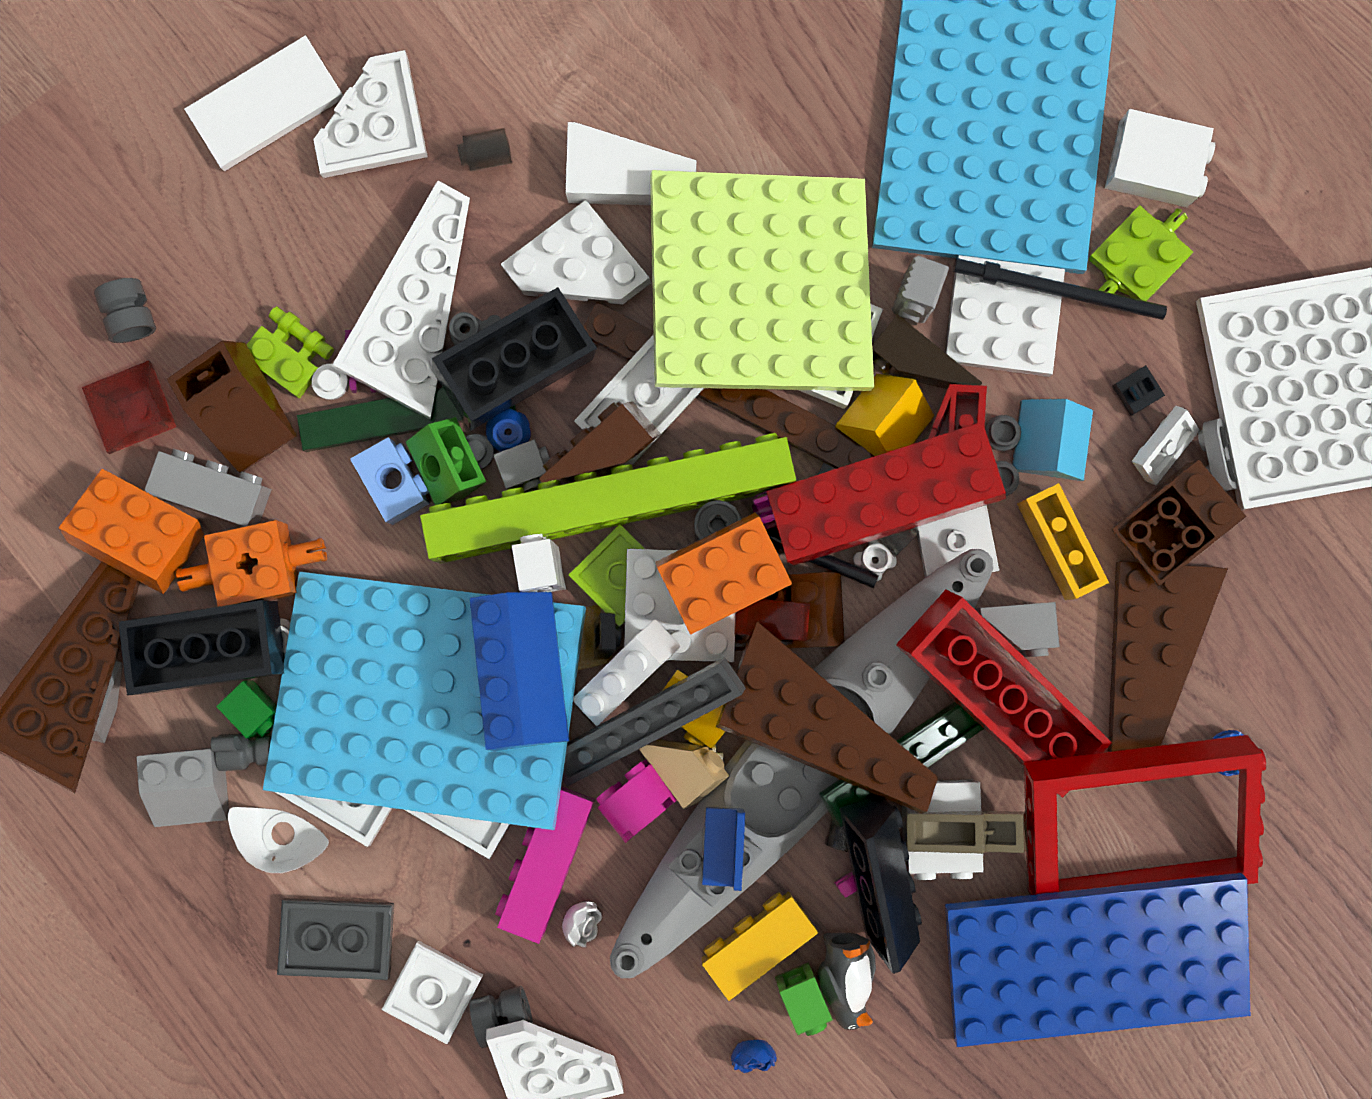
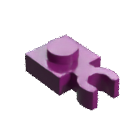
(763, 510)

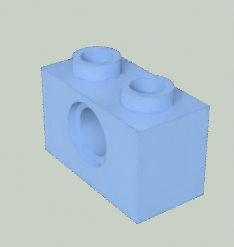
(375, 465)

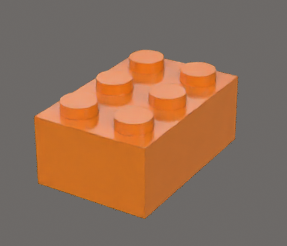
(132, 531)
(723, 573)

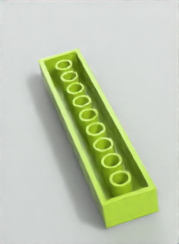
(607, 500)

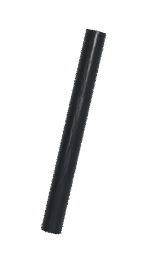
(835, 564)

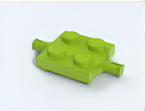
(1141, 254)

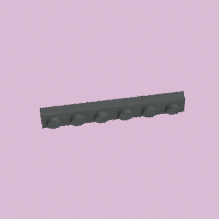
(651, 720)

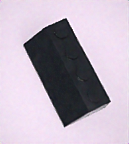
(882, 879)

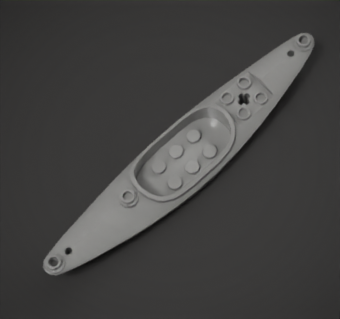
(781, 793)

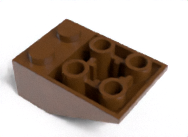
(232, 404)
(614, 441)
(1178, 521)
(826, 621)

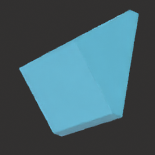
(1053, 438)

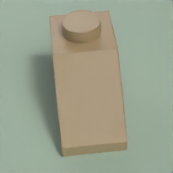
(686, 769)

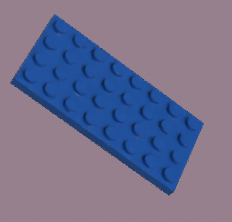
(1099, 959)

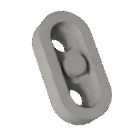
(1214, 442)

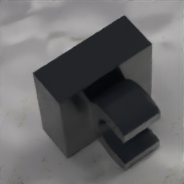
(1138, 390)

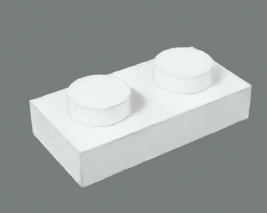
(1165, 445)

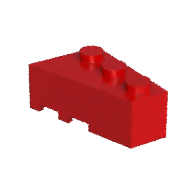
(960, 408)

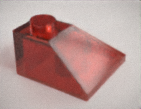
(129, 407)

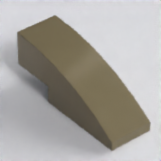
(967, 832)

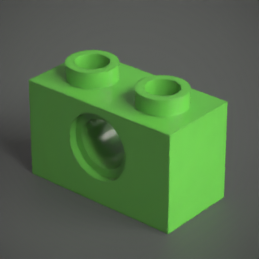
(445, 461)
(803, 1000)

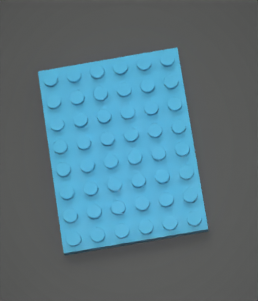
(995, 130)
(389, 706)

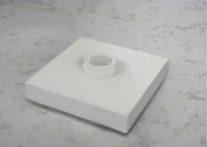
(954, 535)
(432, 992)

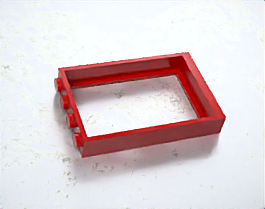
(1056, 775)

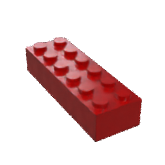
(886, 494)
(997, 684)

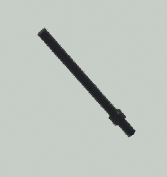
(992, 273)

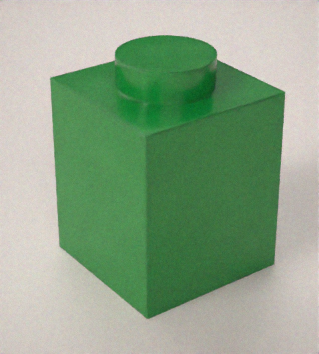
(249, 709)

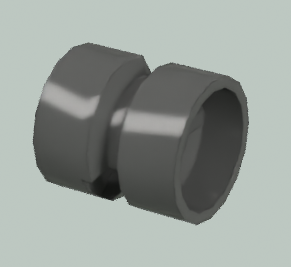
(126, 316)
(714, 517)
(489, 1011)

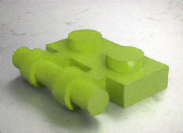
(282, 362)

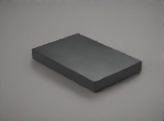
(335, 939)

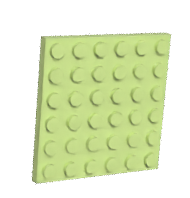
(760, 282)

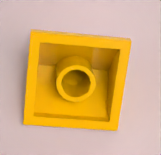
(887, 415)

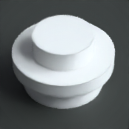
(329, 382)

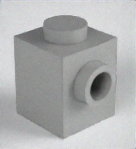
(522, 465)

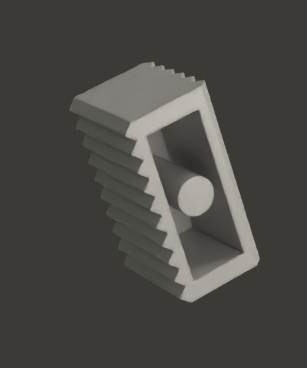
(920, 290)

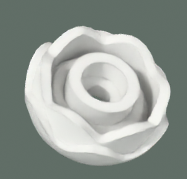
(581, 923)

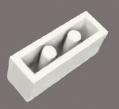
(538, 564)
(626, 672)

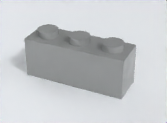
(208, 488)

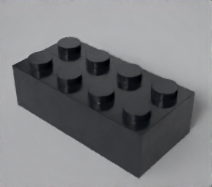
(513, 358)
(202, 647)

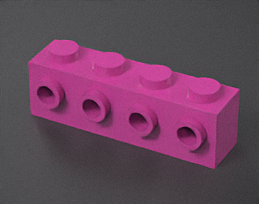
(544, 869)

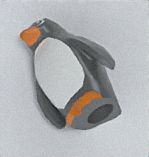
(847, 977)

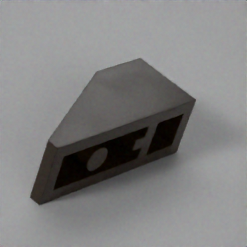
(911, 355)

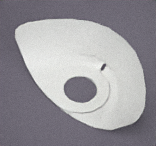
(252, 835)

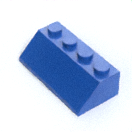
(518, 670)

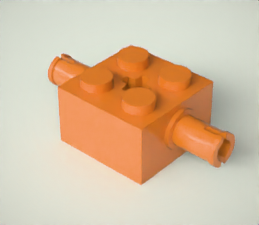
(233, 551)

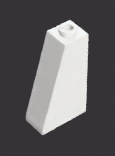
(614, 168)

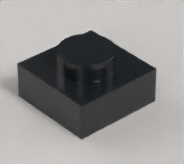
(606, 636)

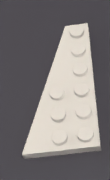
(411, 307)

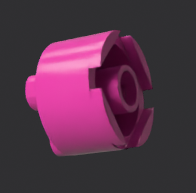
(637, 802)

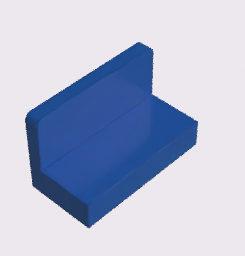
(723, 847)

